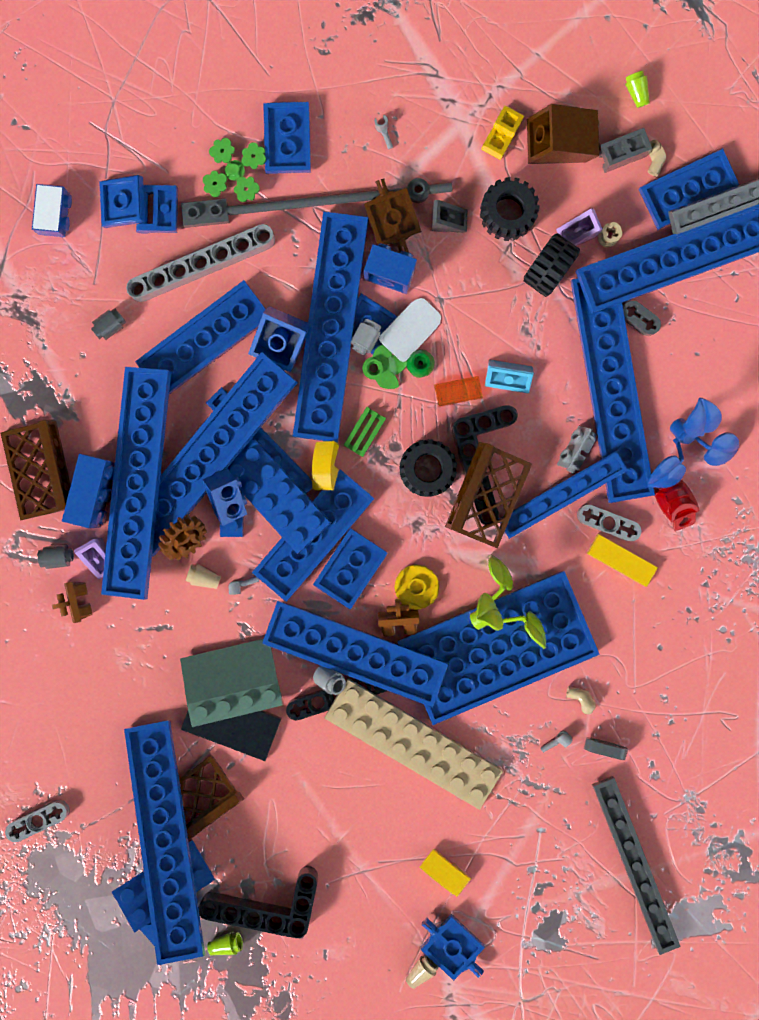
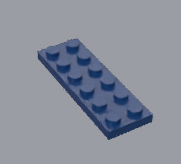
(206, 336)
(278, 497)
(284, 568)

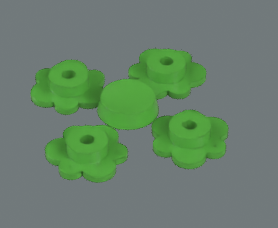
(234, 169)

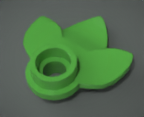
(387, 365)

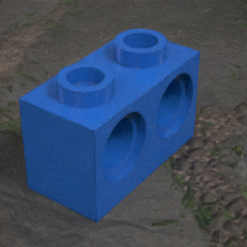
(225, 496)

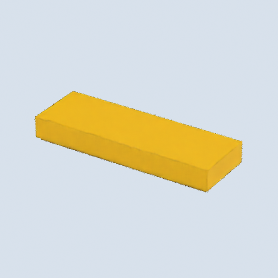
(622, 560)

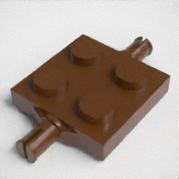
(392, 216)

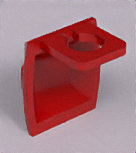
(677, 504)

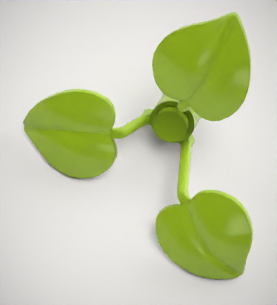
(488, 613)

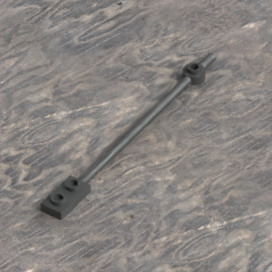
(217, 211)

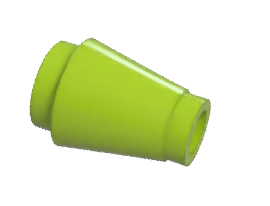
(638, 88)
(226, 945)

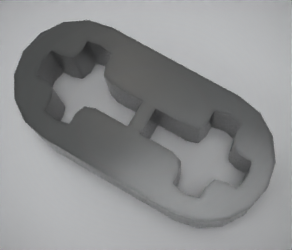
(644, 314)
(605, 748)

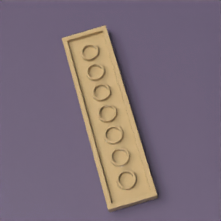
(413, 744)

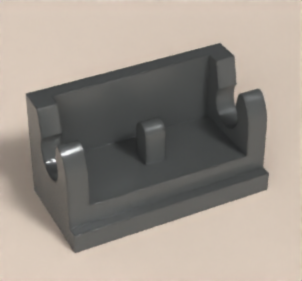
(625, 150)

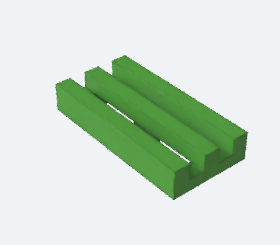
(374, 415)

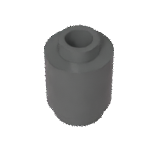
(108, 324)
(55, 556)

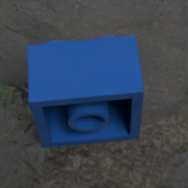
(390, 268)
(279, 337)

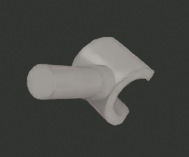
(384, 130)
(235, 586)
(562, 738)

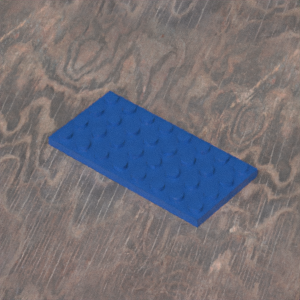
(496, 662)

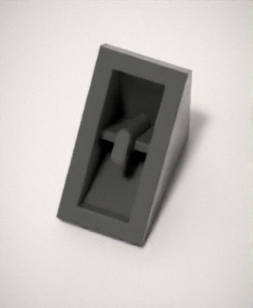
(448, 218)

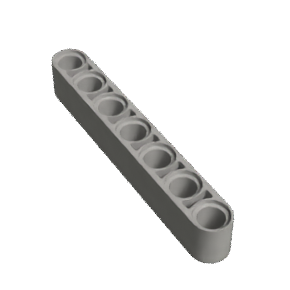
(189, 263)

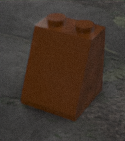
(563, 135)

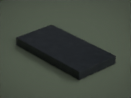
(245, 733)

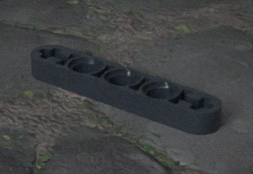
(328, 699)

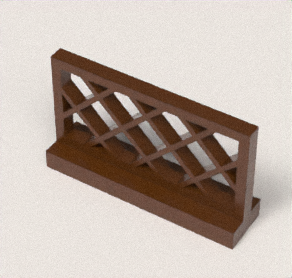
(53, 461)
(471, 485)
(215, 810)

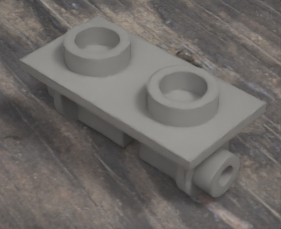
(581, 440)

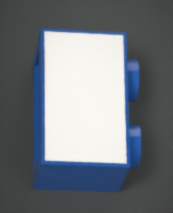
(51, 210)

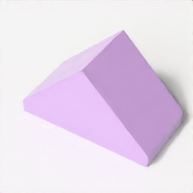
(581, 228)
(93, 556)

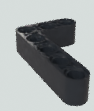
(470, 438)
(265, 910)

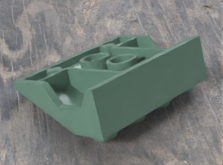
(230, 682)

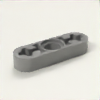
(626, 522)
(31, 828)

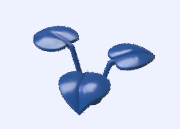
(702, 420)

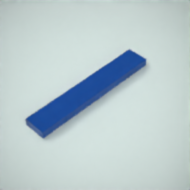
(272, 448)
(565, 493)

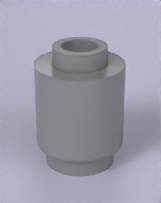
(366, 336)
(329, 680)

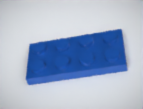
(687, 185)
(133, 894)

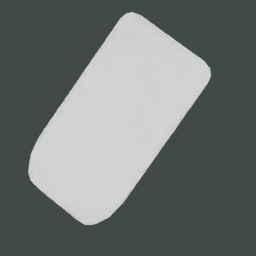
(410, 329)

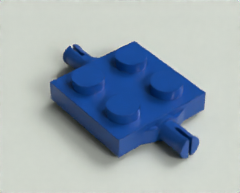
(452, 947)

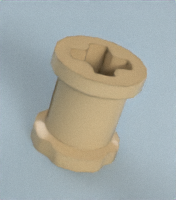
(617, 233)

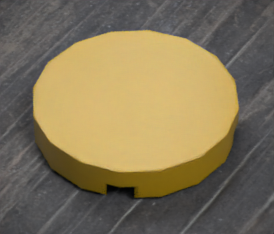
(416, 586)

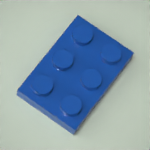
(287, 137)
(350, 568)

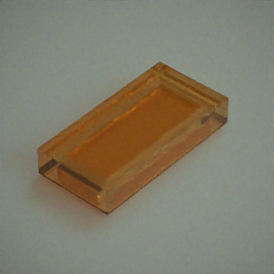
(458, 391)

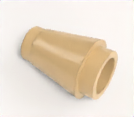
(202, 577)
(421, 972)

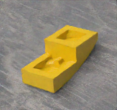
(502, 132)
(323, 469)
(445, 873)

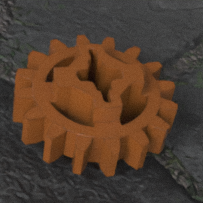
(182, 537)

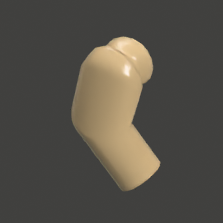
(658, 158)
(586, 700)

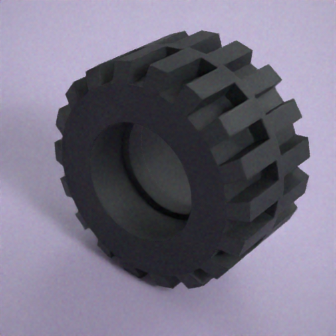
(515, 191)
(551, 264)
(447, 462)

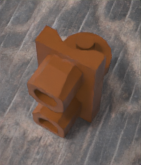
(73, 591)
(396, 616)

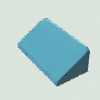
(509, 376)

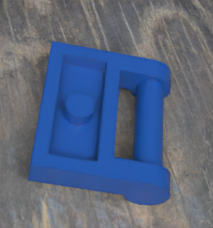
(164, 209)

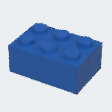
(89, 492)

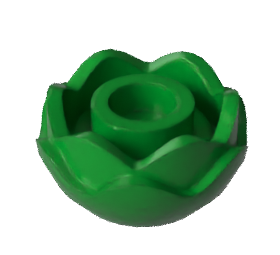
(420, 370)

